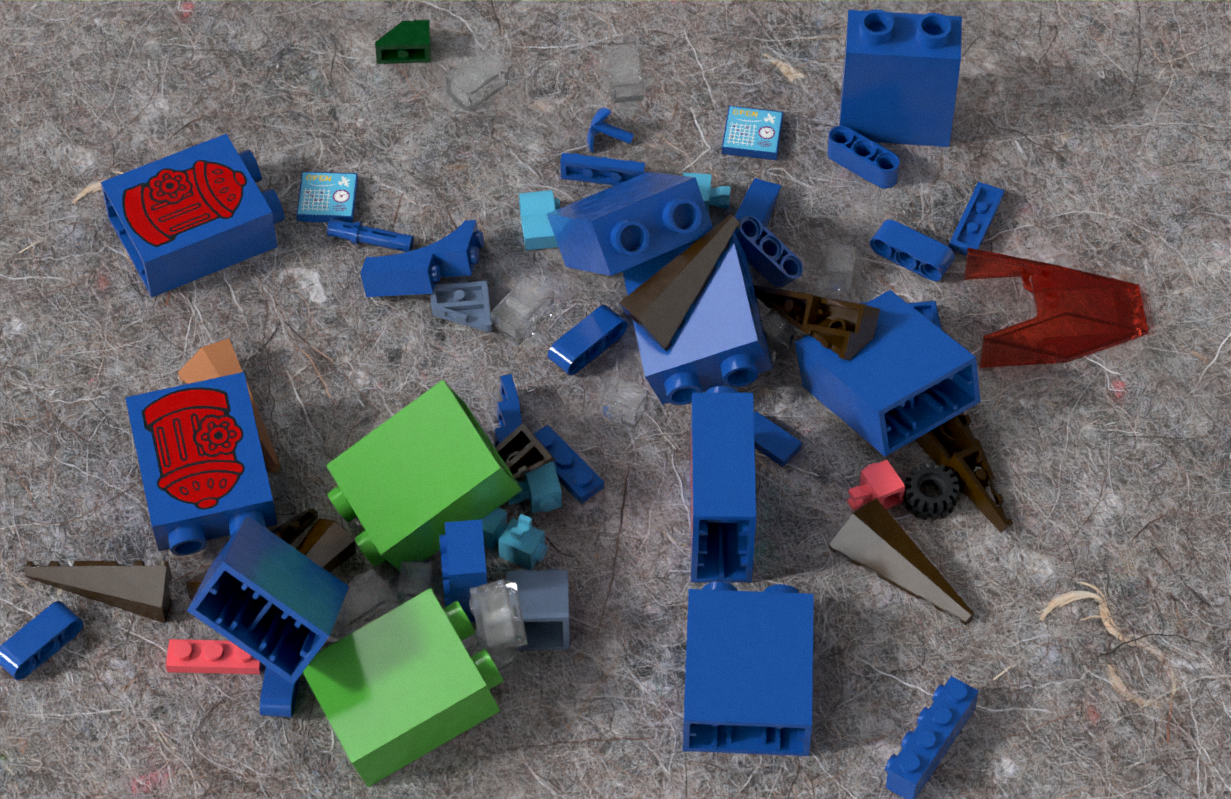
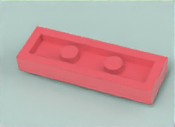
(209, 657)

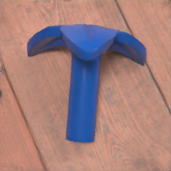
(598, 126)

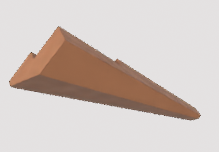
(219, 361)

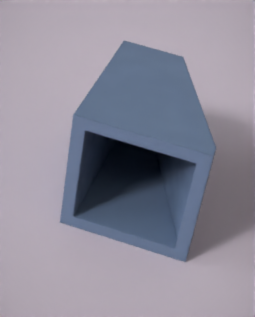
(543, 608)

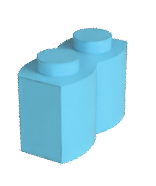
(534, 219)

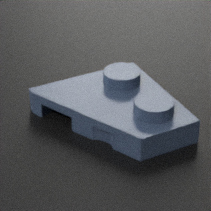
(463, 303)

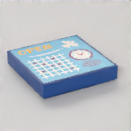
(752, 132)
(327, 197)

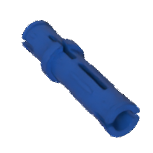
(357, 233)

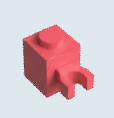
(878, 482)

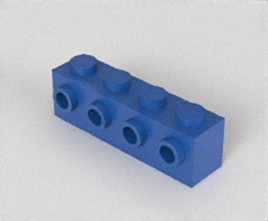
(931, 738)

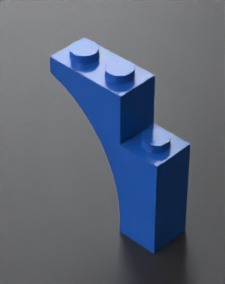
(420, 269)

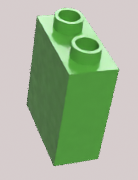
(417, 474)
(403, 685)

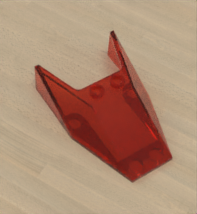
(1073, 307)

